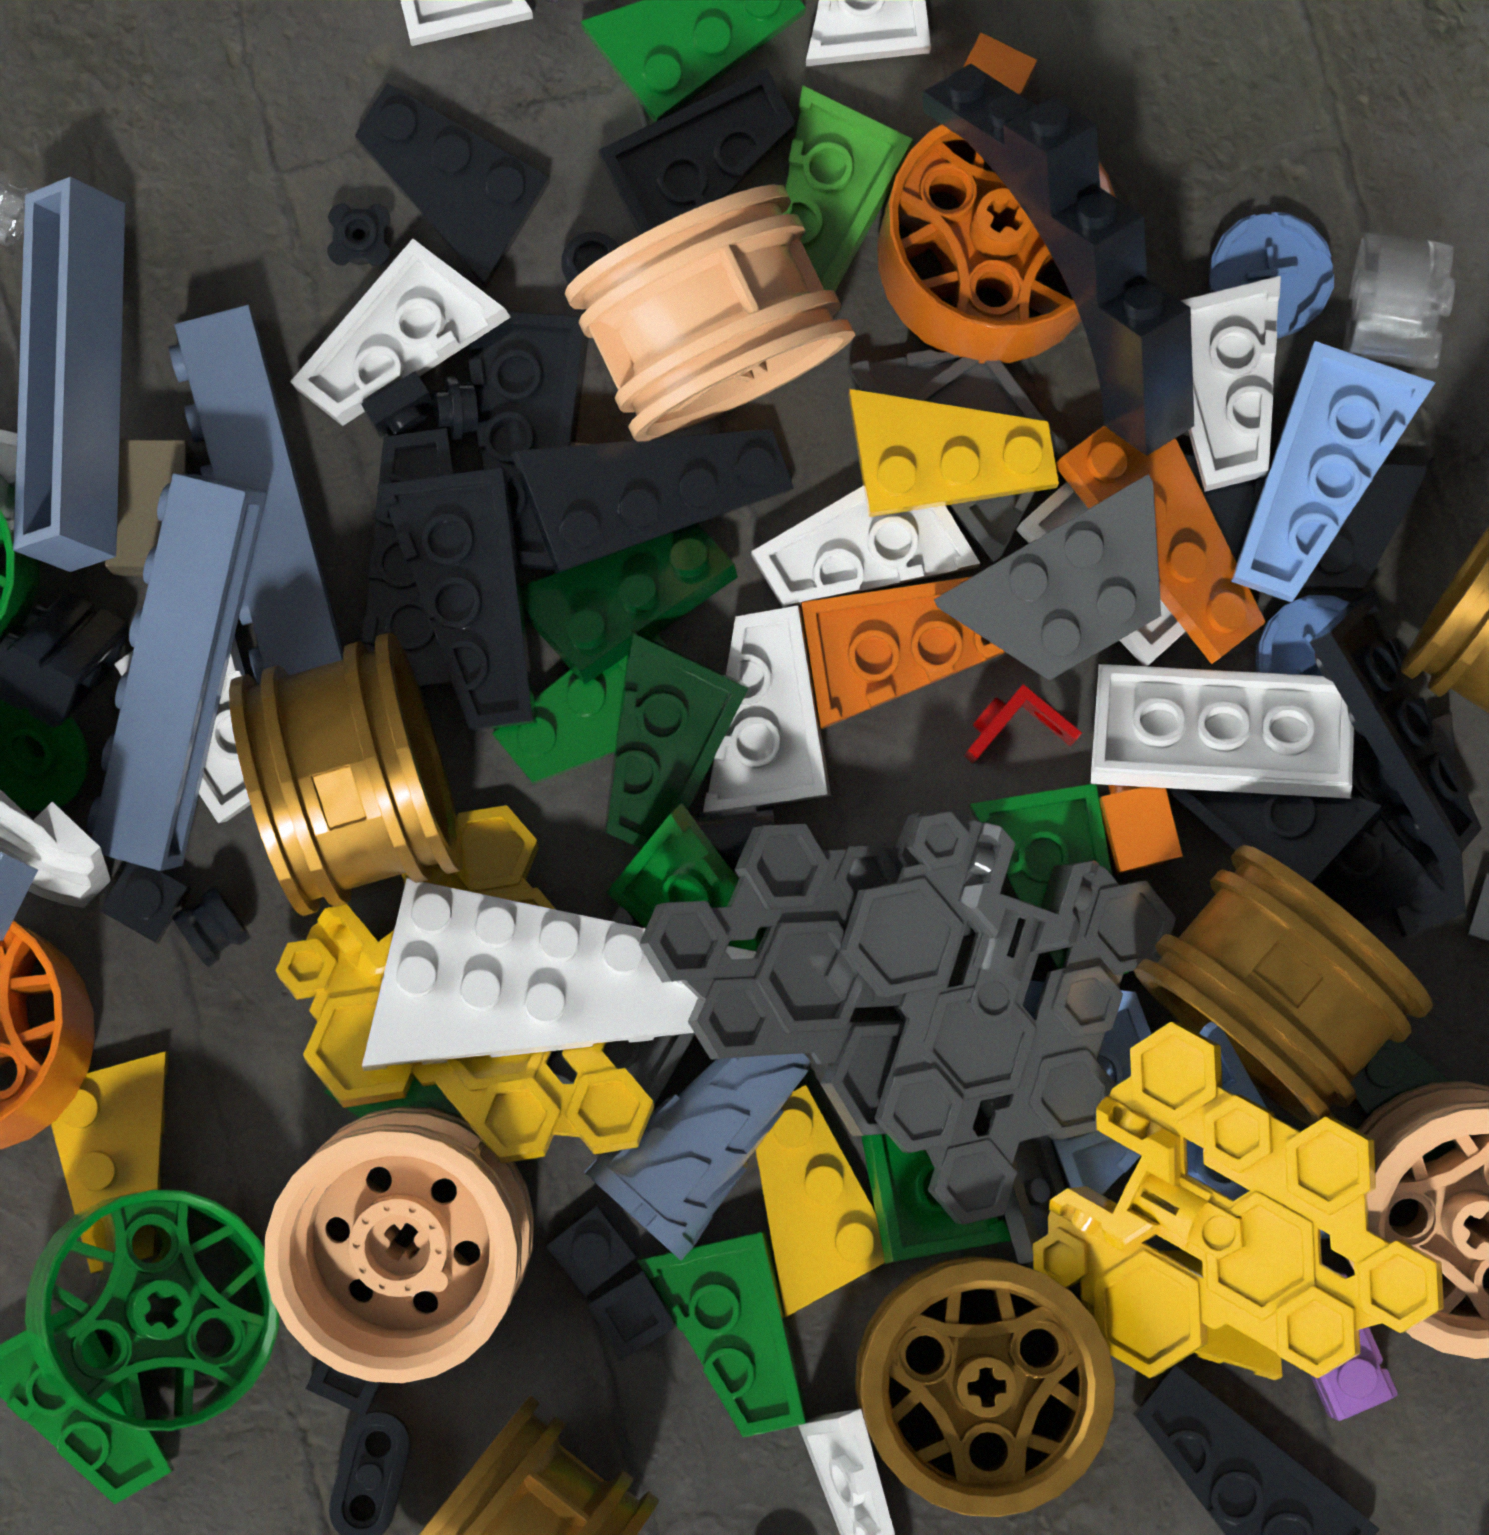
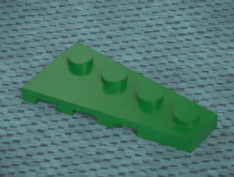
(677, 867)

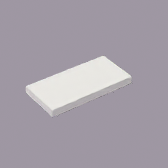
(1221, 731)

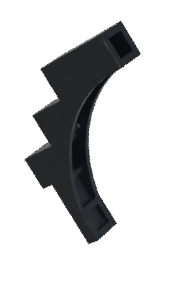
(1097, 242)

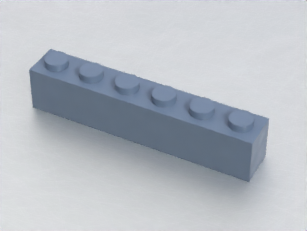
(69, 376)
(250, 448)
(175, 670)

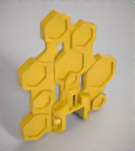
(505, 1099)
(1255, 1251)

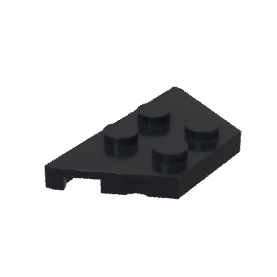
(1360, 539)

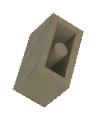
(142, 475)

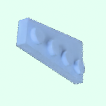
(1329, 450)

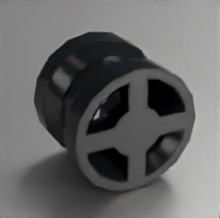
(211, 926)

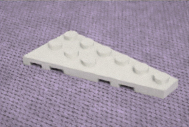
(514, 980)

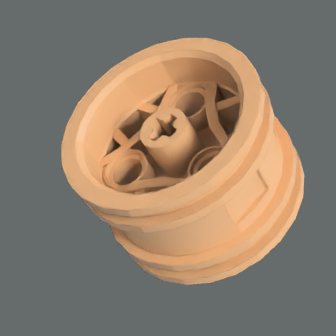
(1446, 1196)

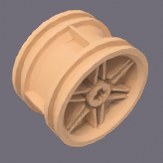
(708, 311)
(387, 1334)

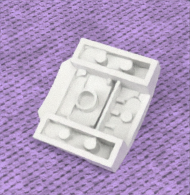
(66, 857)

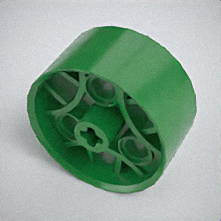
(122, 1301)

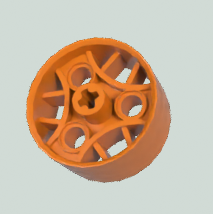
(979, 246)
(42, 1084)

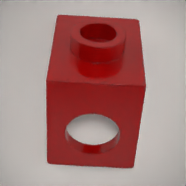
(999, 714)

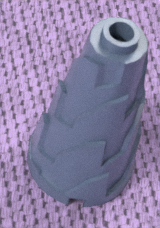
(698, 1146)

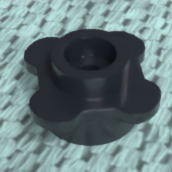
(371, 248)

